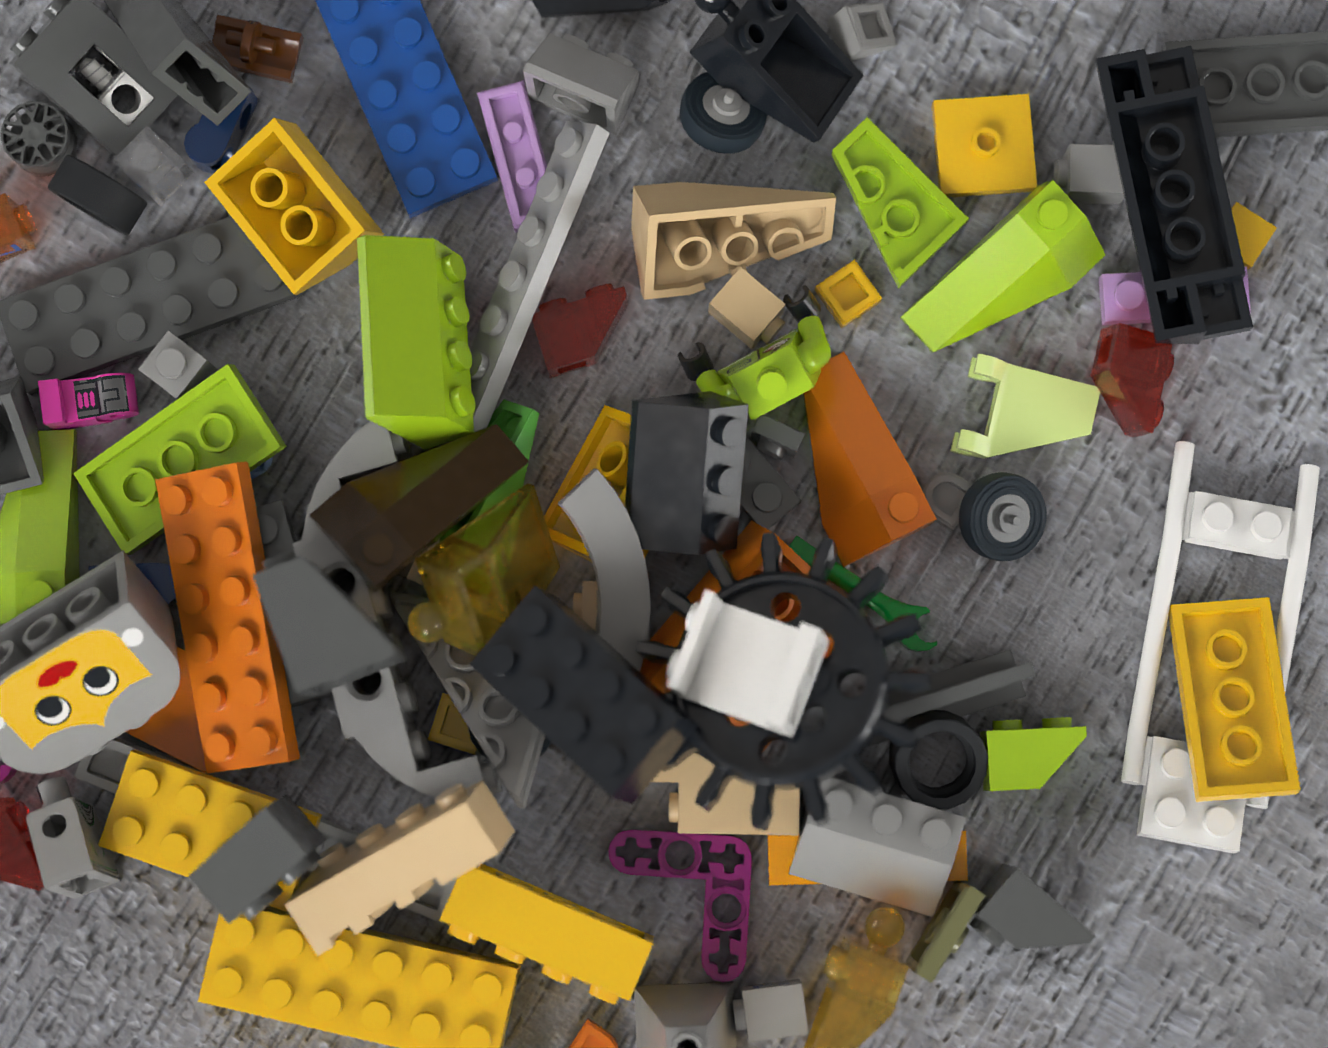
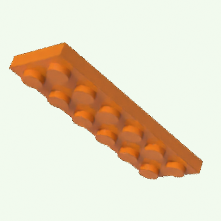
(224, 626)

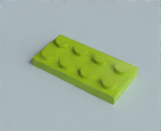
(201, 430)

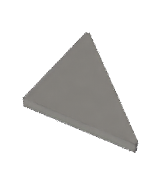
(499, 728)

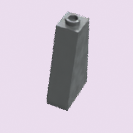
(181, 55)

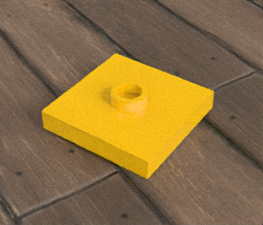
(984, 145)

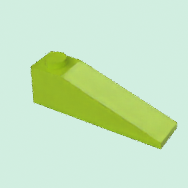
(1021, 262)
(41, 530)

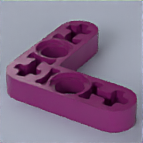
(716, 883)

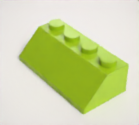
(415, 339)

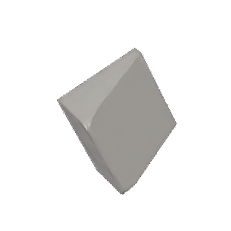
(862, 30)

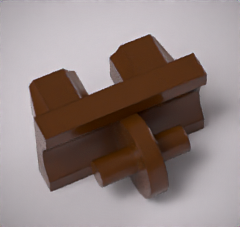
(258, 47)

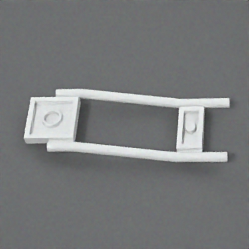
(1230, 524)

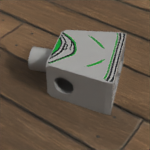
(67, 842)

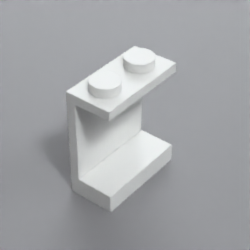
(746, 664)

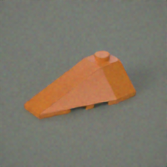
(859, 470)

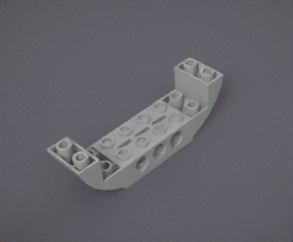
(384, 719)

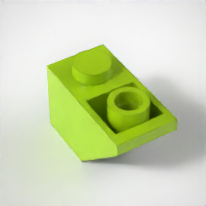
(1028, 756)

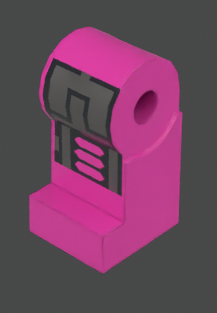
(88, 400)

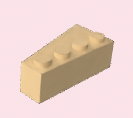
(398, 862)

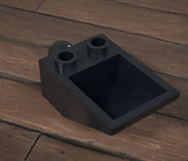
(777, 61)

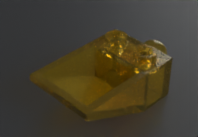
(484, 573)
(860, 984)

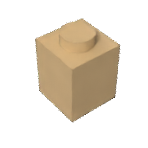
(748, 309)

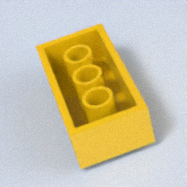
(548, 930)

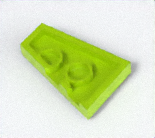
(896, 199)

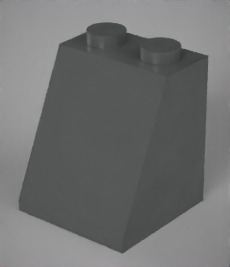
(320, 627)

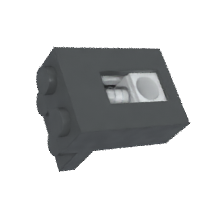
(57, 47)

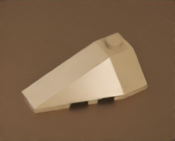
(705, 231)

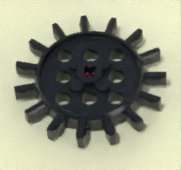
(850, 721)

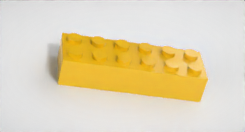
(363, 986)

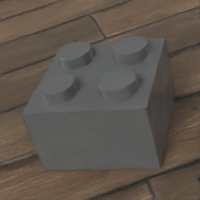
(248, 867)

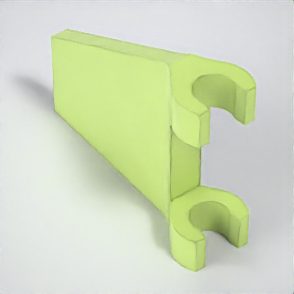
(1027, 410)

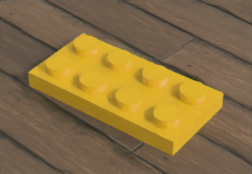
(1233, 700)
(181, 816)

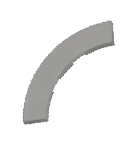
(617, 562)

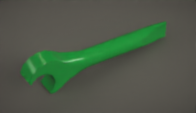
(882, 604)

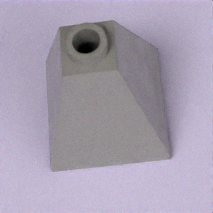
(684, 1011)

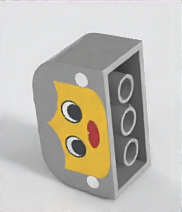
(84, 667)

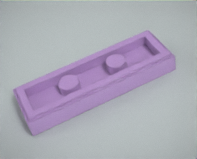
(514, 145)

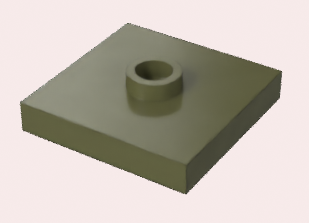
(945, 930)

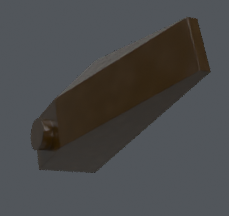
(406, 507)

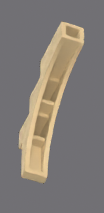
(732, 812)

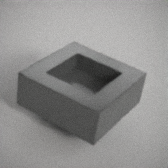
(776, 438)

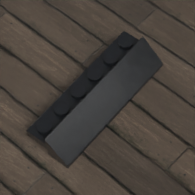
(1175, 195)

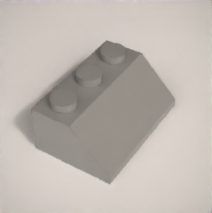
(879, 847)

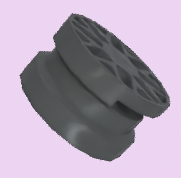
(38, 138)

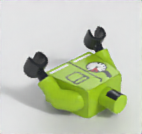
(773, 371)

